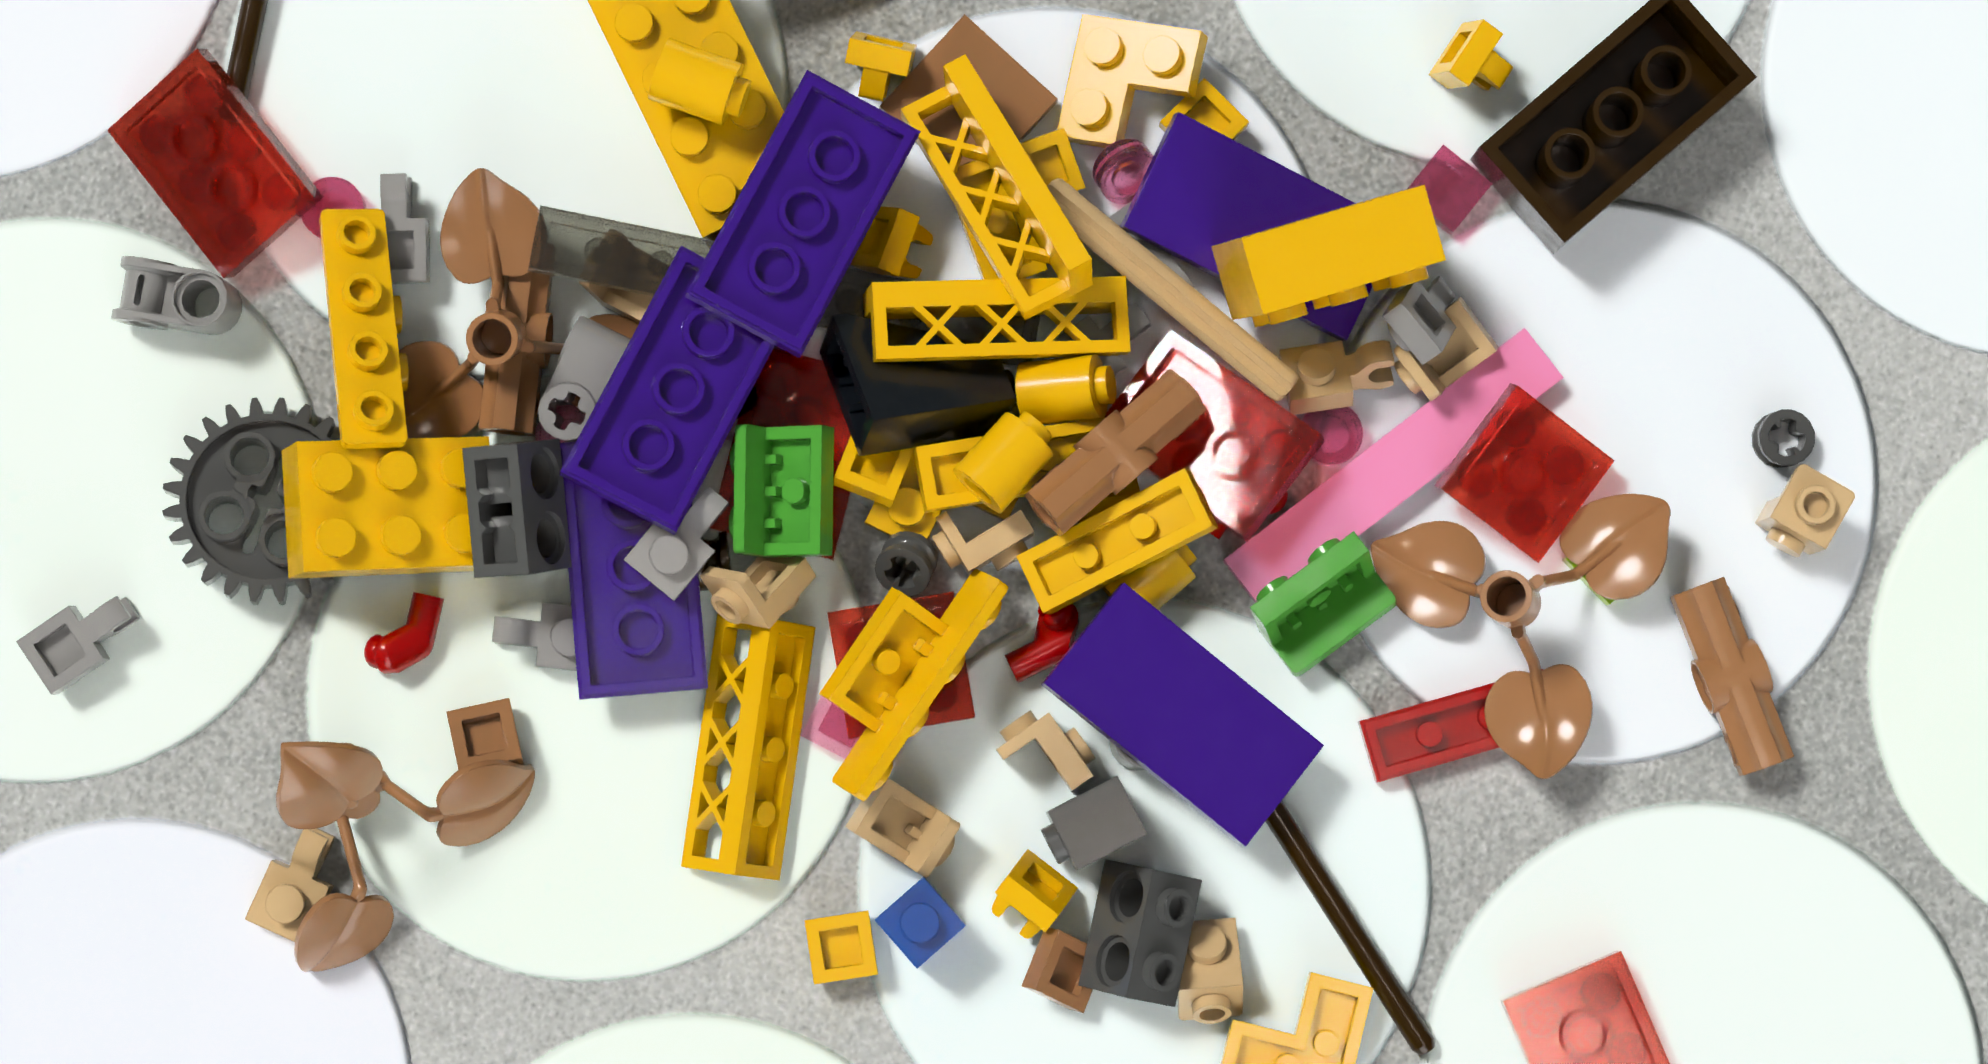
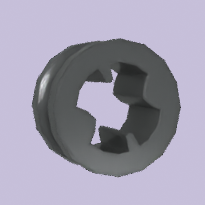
(1768, 450)
(915, 549)

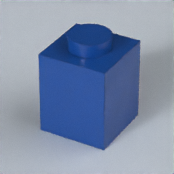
(920, 922)

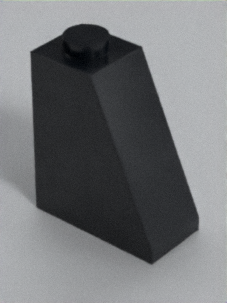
(910, 401)

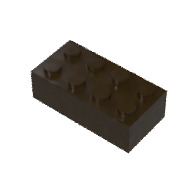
(1612, 118)

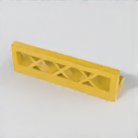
(1020, 180)
(991, 300)
(758, 748)

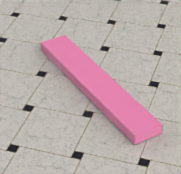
(1391, 466)

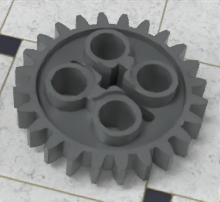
(213, 481)

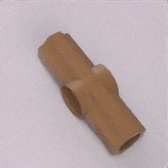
(513, 387)
(1115, 452)
(1732, 676)

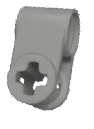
(165, 297)
(581, 371)

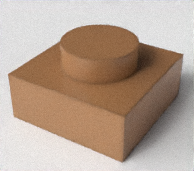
(484, 733)
(1057, 970)

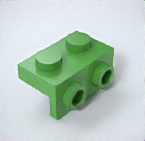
(782, 491)
(1322, 604)

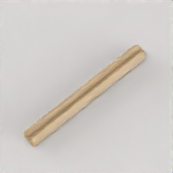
(1174, 294)

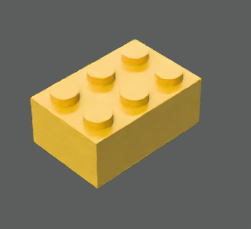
(1329, 257)
(377, 508)

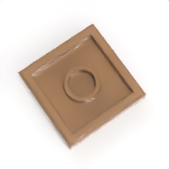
(1012, 87)

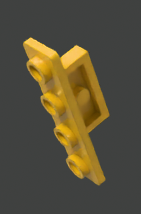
(364, 329)
(899, 671)

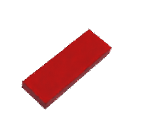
(1427, 734)

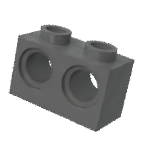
(516, 508)
(1092, 825)
(1140, 933)

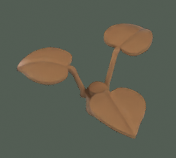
(482, 236)
(1435, 569)
(345, 781)

